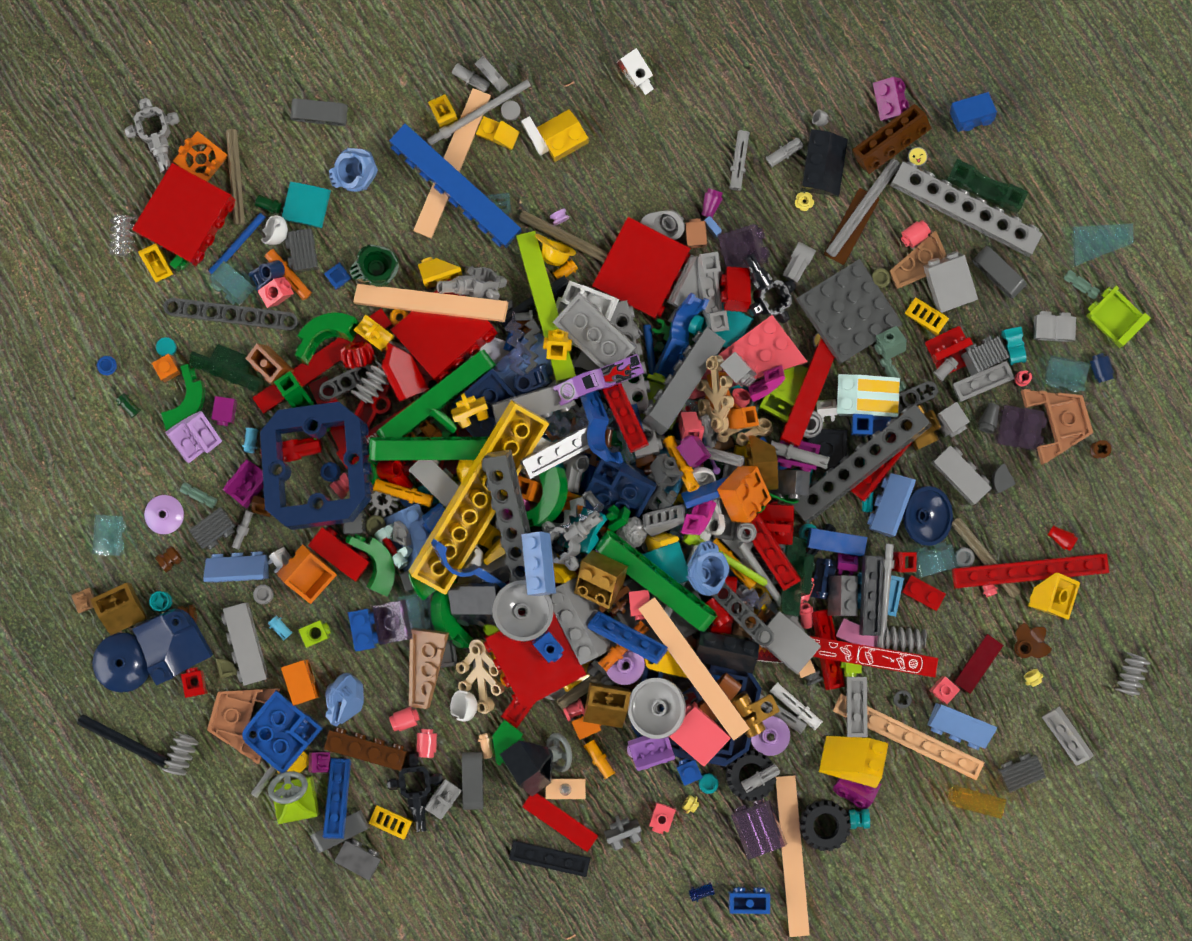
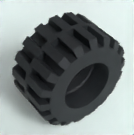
(733, 779)
(842, 825)

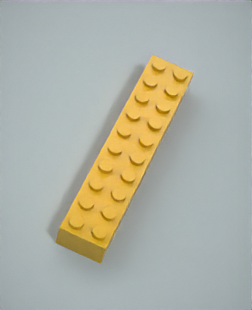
(471, 506)

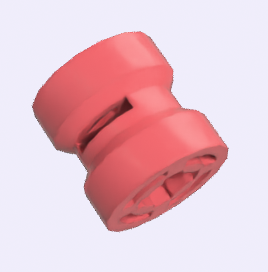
(741, 397)
(341, 486)

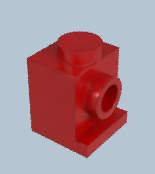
(899, 561)
(189, 689)

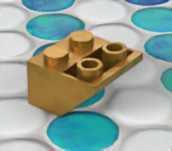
(765, 458)
(600, 579)
(118, 608)
(606, 705)

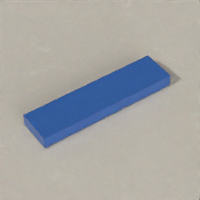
(627, 637)
(337, 798)

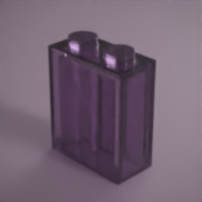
(758, 828)

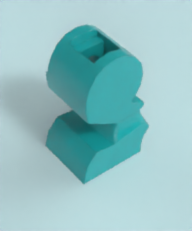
(1014, 345)

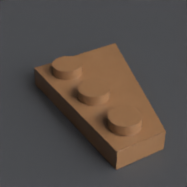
(911, 267)

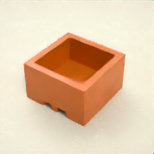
(744, 493)
(306, 574)
(300, 682)

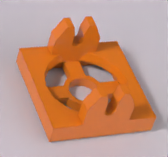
(212, 167)

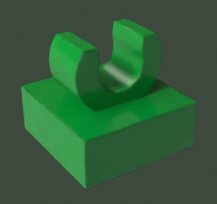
(617, 518)

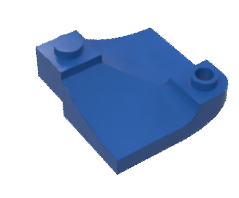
(281, 732)

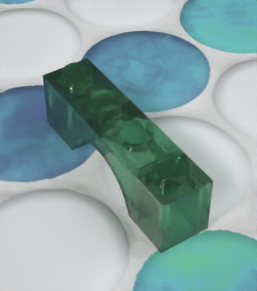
(999, 193)

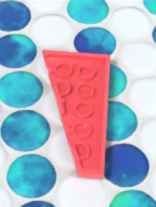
(762, 350)

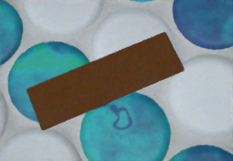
(845, 251)

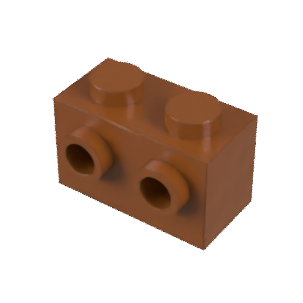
(268, 363)

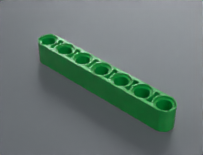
(438, 396)
(425, 448)
(657, 581)

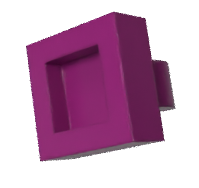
(847, 562)
(319, 762)

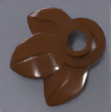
(1033, 639)

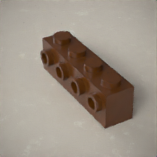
(892, 138)
(364, 749)

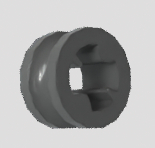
(813, 678)
(896, 697)

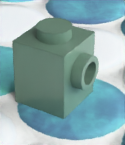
(890, 343)

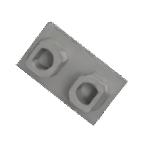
(443, 799)

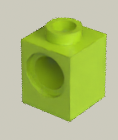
(307, 638)

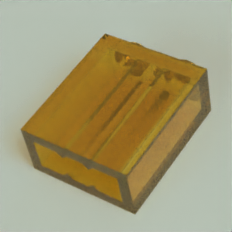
(976, 801)

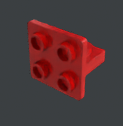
(948, 344)
(780, 522)

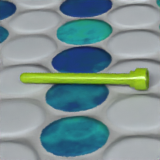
(696, 540)

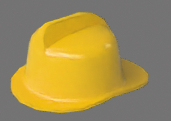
(554, 252)

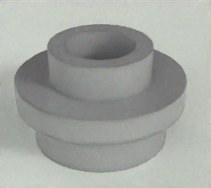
(743, 537)

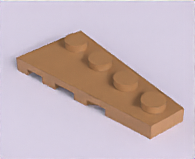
(424, 665)

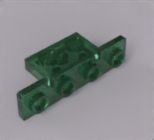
(229, 366)
(804, 567)

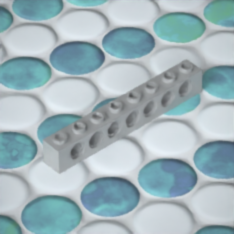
(972, 219)
(642, 387)

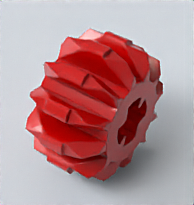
(357, 354)

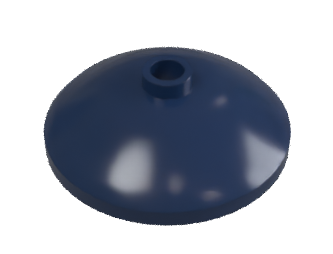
(928, 516)
(134, 668)

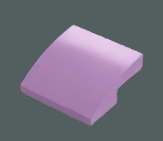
(193, 436)

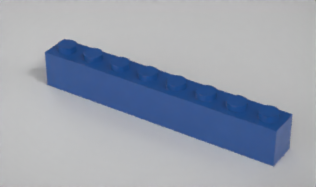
(455, 186)

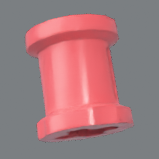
(574, 709)

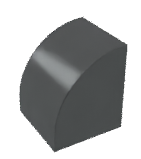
(1001, 479)

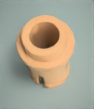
(486, 745)

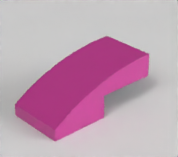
(772, 380)
(699, 519)

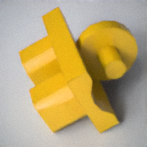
(373, 333)
(469, 407)

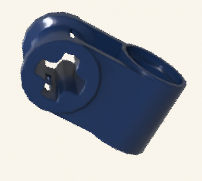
(266, 273)
(535, 378)

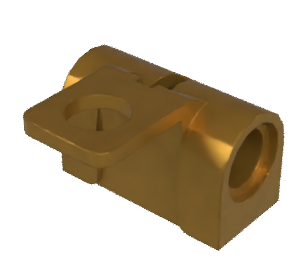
(928, 436)
(752, 712)

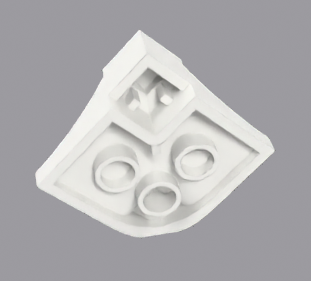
(604, 303)

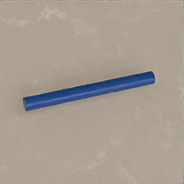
(238, 242)

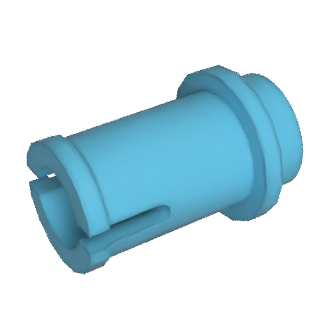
(250, 440)
(279, 627)

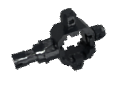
(764, 282)
(418, 799)

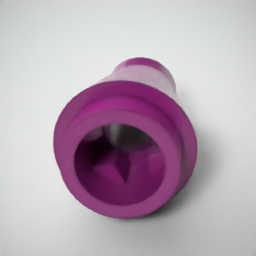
(711, 202)

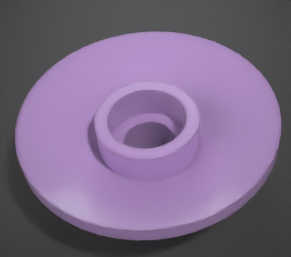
(173, 518)
(630, 675)
(781, 737)

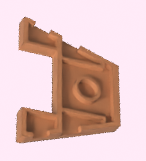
(1066, 417)
(233, 713)

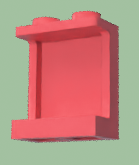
(700, 735)

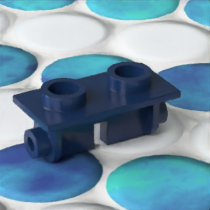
(823, 569)

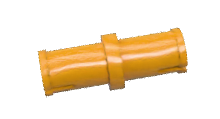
(599, 759)

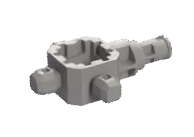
(157, 141)
(476, 283)
(574, 535)

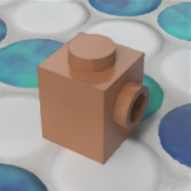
(696, 233)

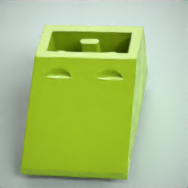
(781, 400)

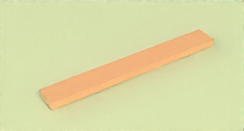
(455, 156)
(431, 302)
(694, 668)
(916, 740)
(792, 856)

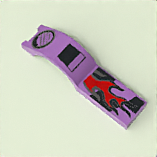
(599, 379)

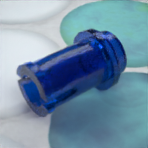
(701, 892)

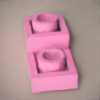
(850, 633)

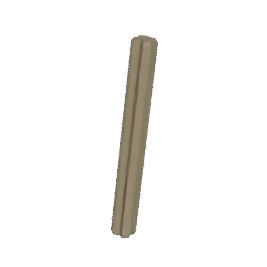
(235, 176)
(563, 236)
(981, 552)

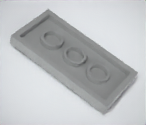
(594, 332)

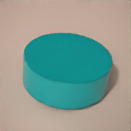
(696, 324)
(166, 346)
(708, 783)

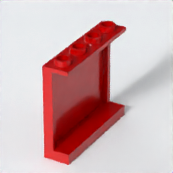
(184, 214)
(642, 268)
(442, 341)
(528, 670)

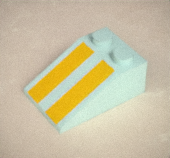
(868, 395)

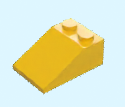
(854, 759)

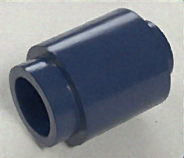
(1102, 368)

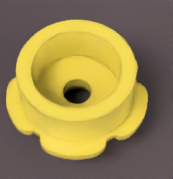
(799, 201)
(1033, 677)
(690, 804)

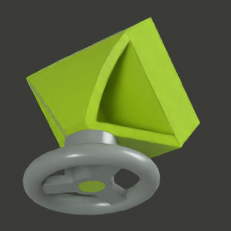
(293, 798)

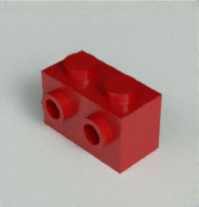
(736, 289)

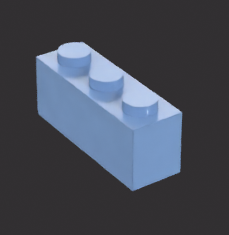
(538, 564)

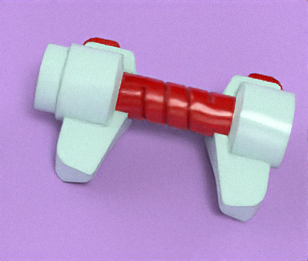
(400, 556)

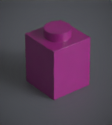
(224, 410)
(693, 451)

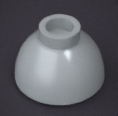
(814, 426)

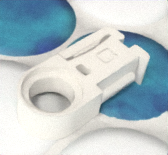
(534, 135)
(717, 516)

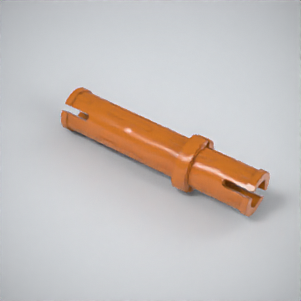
(295, 282)
(618, 651)

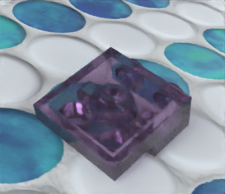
(742, 242)
(1021, 428)
(392, 622)

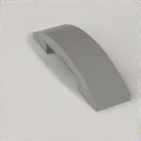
(708, 287)

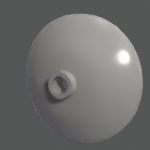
(536, 617)
(645, 708)

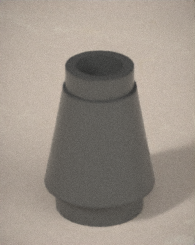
(989, 419)

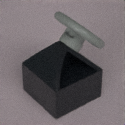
(533, 763)

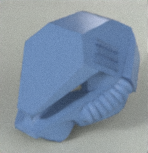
(353, 170)
(707, 569)
(349, 692)

